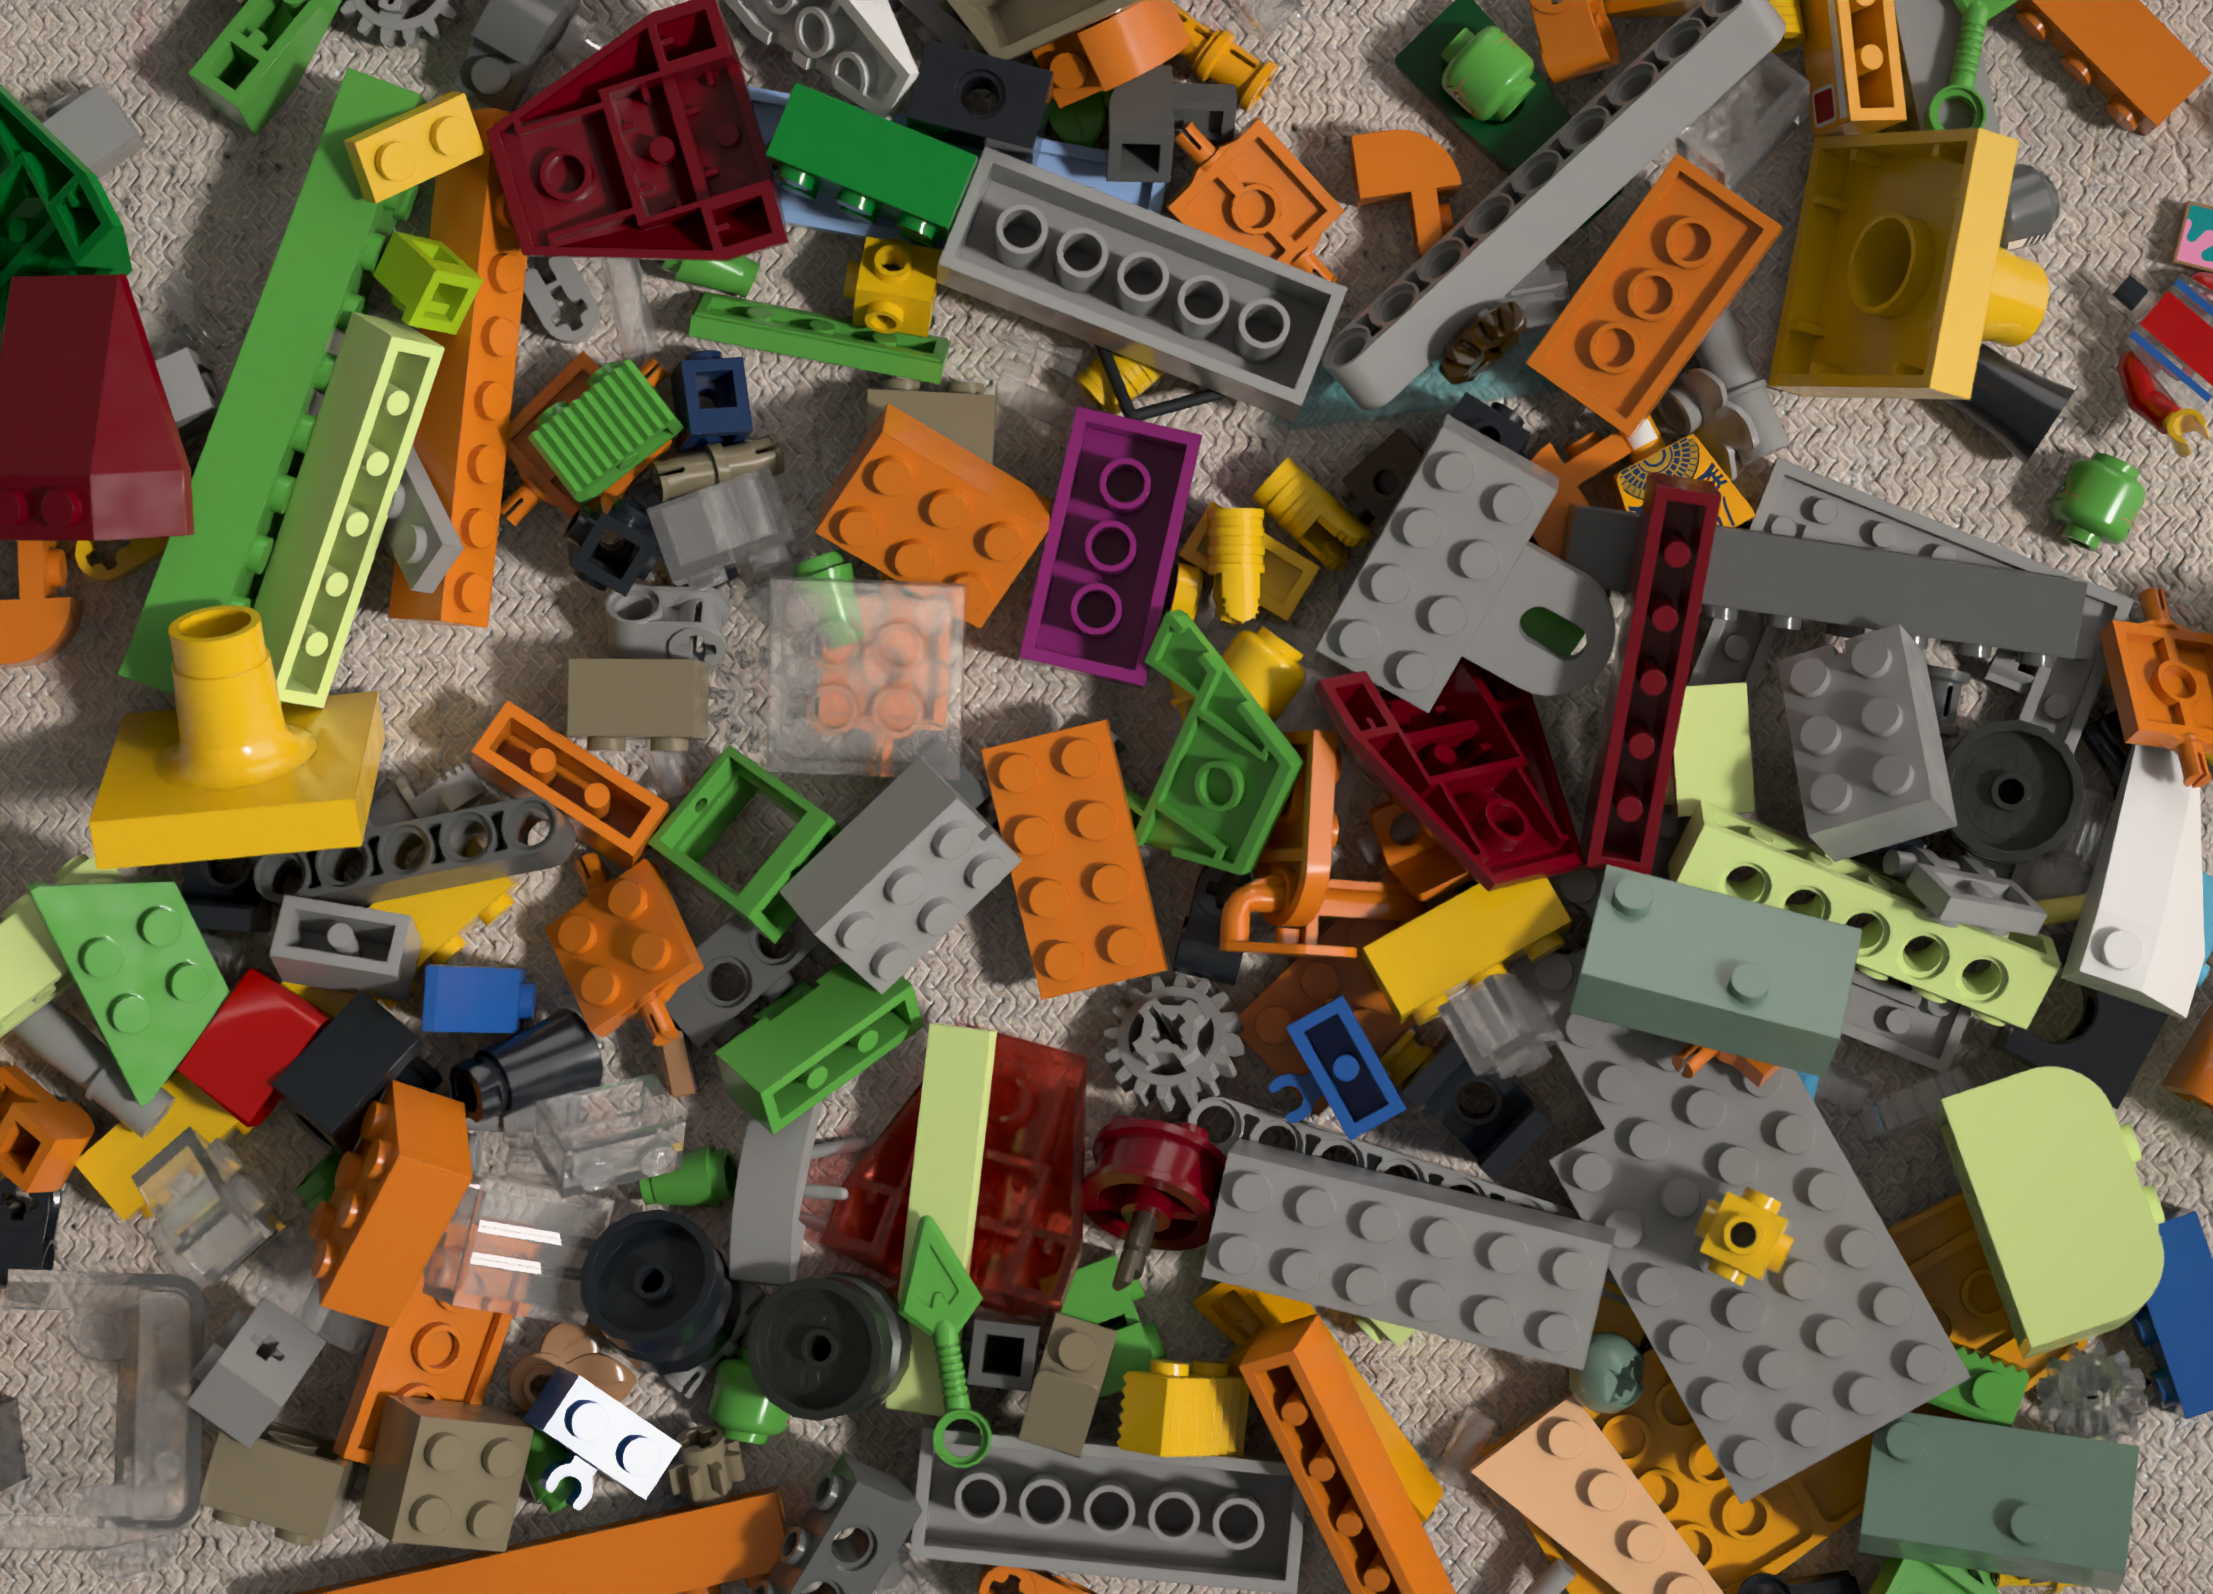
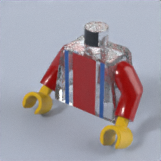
(2167, 353)

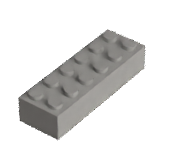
(1140, 284)
(1408, 1253)
(1111, 1512)

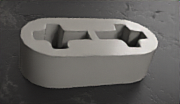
(577, 291)

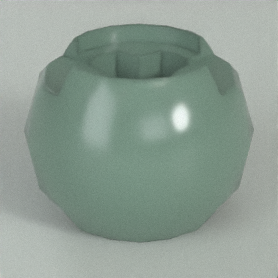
(1610, 1374)

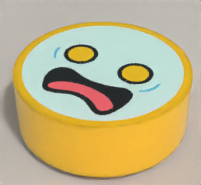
(1185, 589)

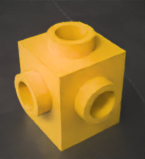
(893, 286)
(1765, 1253)

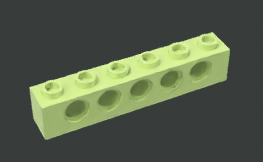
(2003, 993)

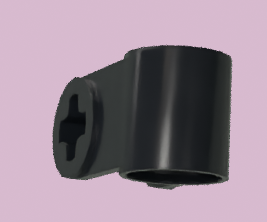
(1200, 934)
(27, 1237)

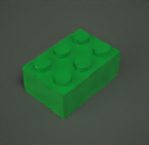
(870, 166)

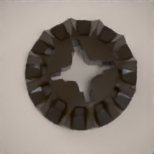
(1482, 342)

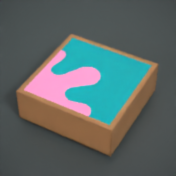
(2194, 239)
(679, 1066)

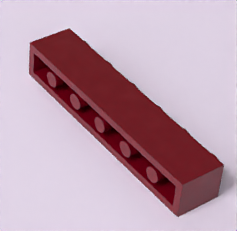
(1650, 672)

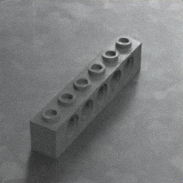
(708, 1016)
(847, 1497)

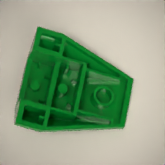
(51, 207)

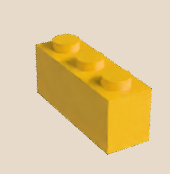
(1464, 945)

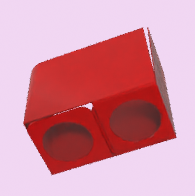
(251, 1045)

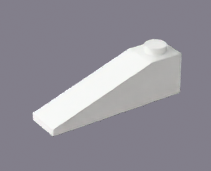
(2145, 898)

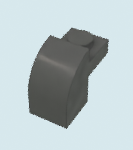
(509, 47)
(1150, 112)
(1000, 1351)

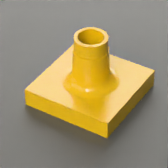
(1903, 267)
(234, 762)

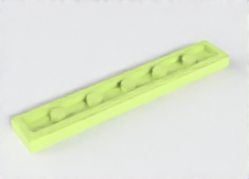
(945, 1178)

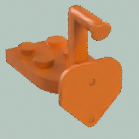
(1294, 871)

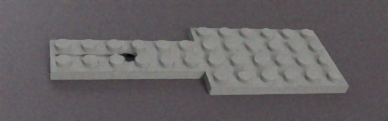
(1767, 1366)

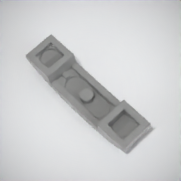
(768, 1200)

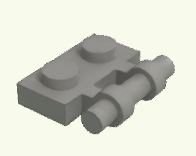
(1965, 892)

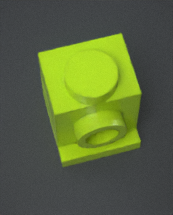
(427, 282)

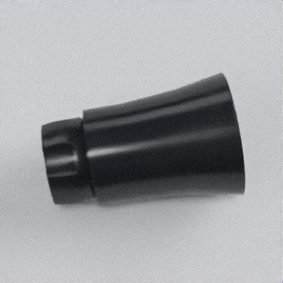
(2012, 403)
(531, 1066)

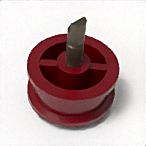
(1152, 1188)

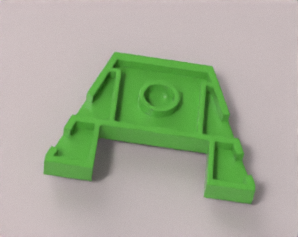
(1226, 767)

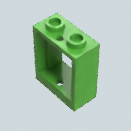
(724, 792)

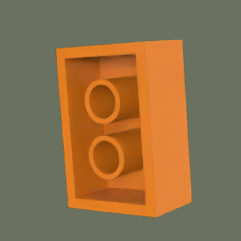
(933, 512)
(390, 1203)

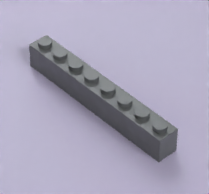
(1853, 588)

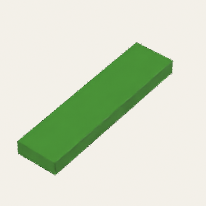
(817, 337)

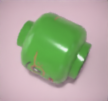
(1487, 73)
(2098, 501)
(741, 1405)

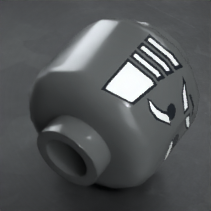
(2030, 209)

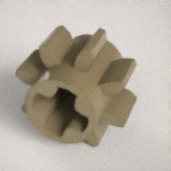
(705, 1466)

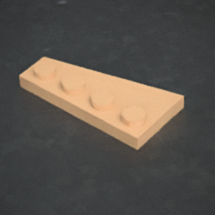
(1592, 1504)

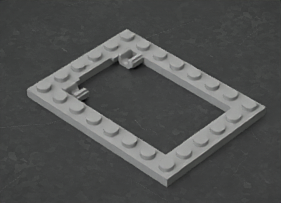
(2056, 698)

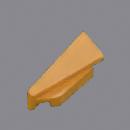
(1242, 1317)

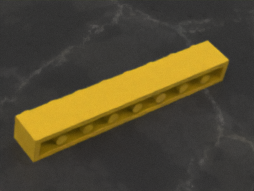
(440, 921)

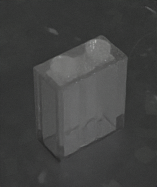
(517, 1249)

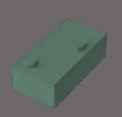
(1716, 971)
(2000, 1500)

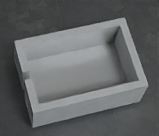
(1866, 743)
(900, 876)

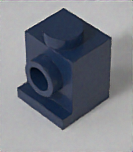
(725, 384)

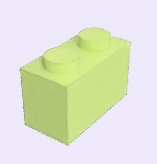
(1712, 751)

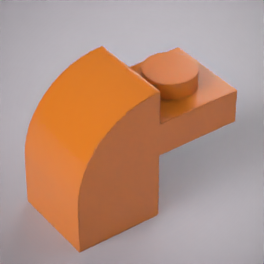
(1113, 50)
(1407, 168)
(1588, 459)
(39, 621)
(38, 1133)

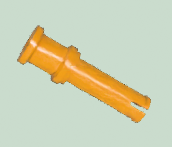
(1224, 62)

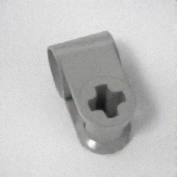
(663, 623)

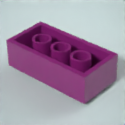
(1110, 547)

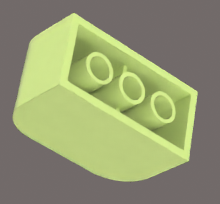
(2055, 1204)

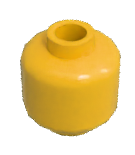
(1266, 669)

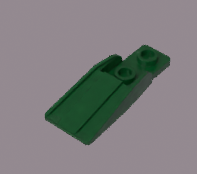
(1502, 142)

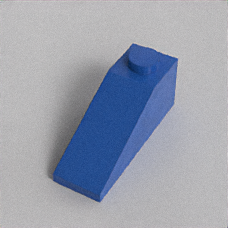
(477, 999)

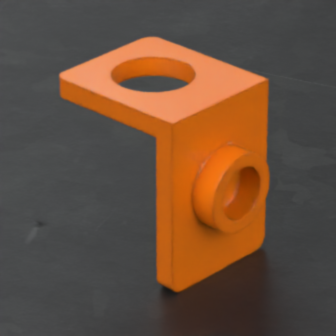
(1416, 864)

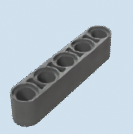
(444, 859)

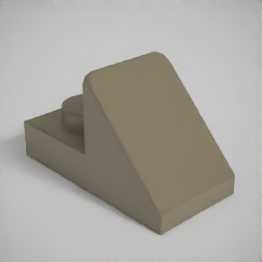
(1067, 1385)

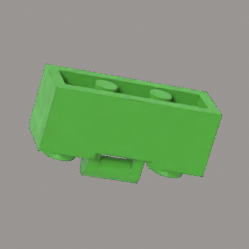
(814, 1043)

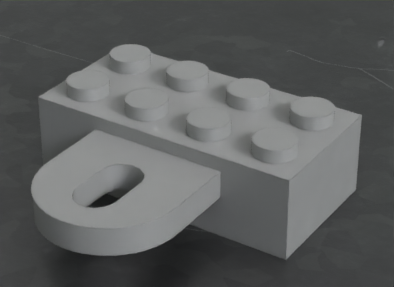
(1459, 576)

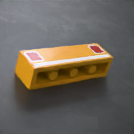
(1852, 66)

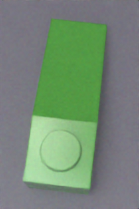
(261, 58)

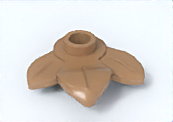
(573, 1349)

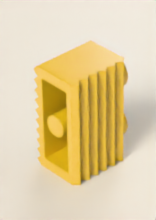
(1184, 1410)

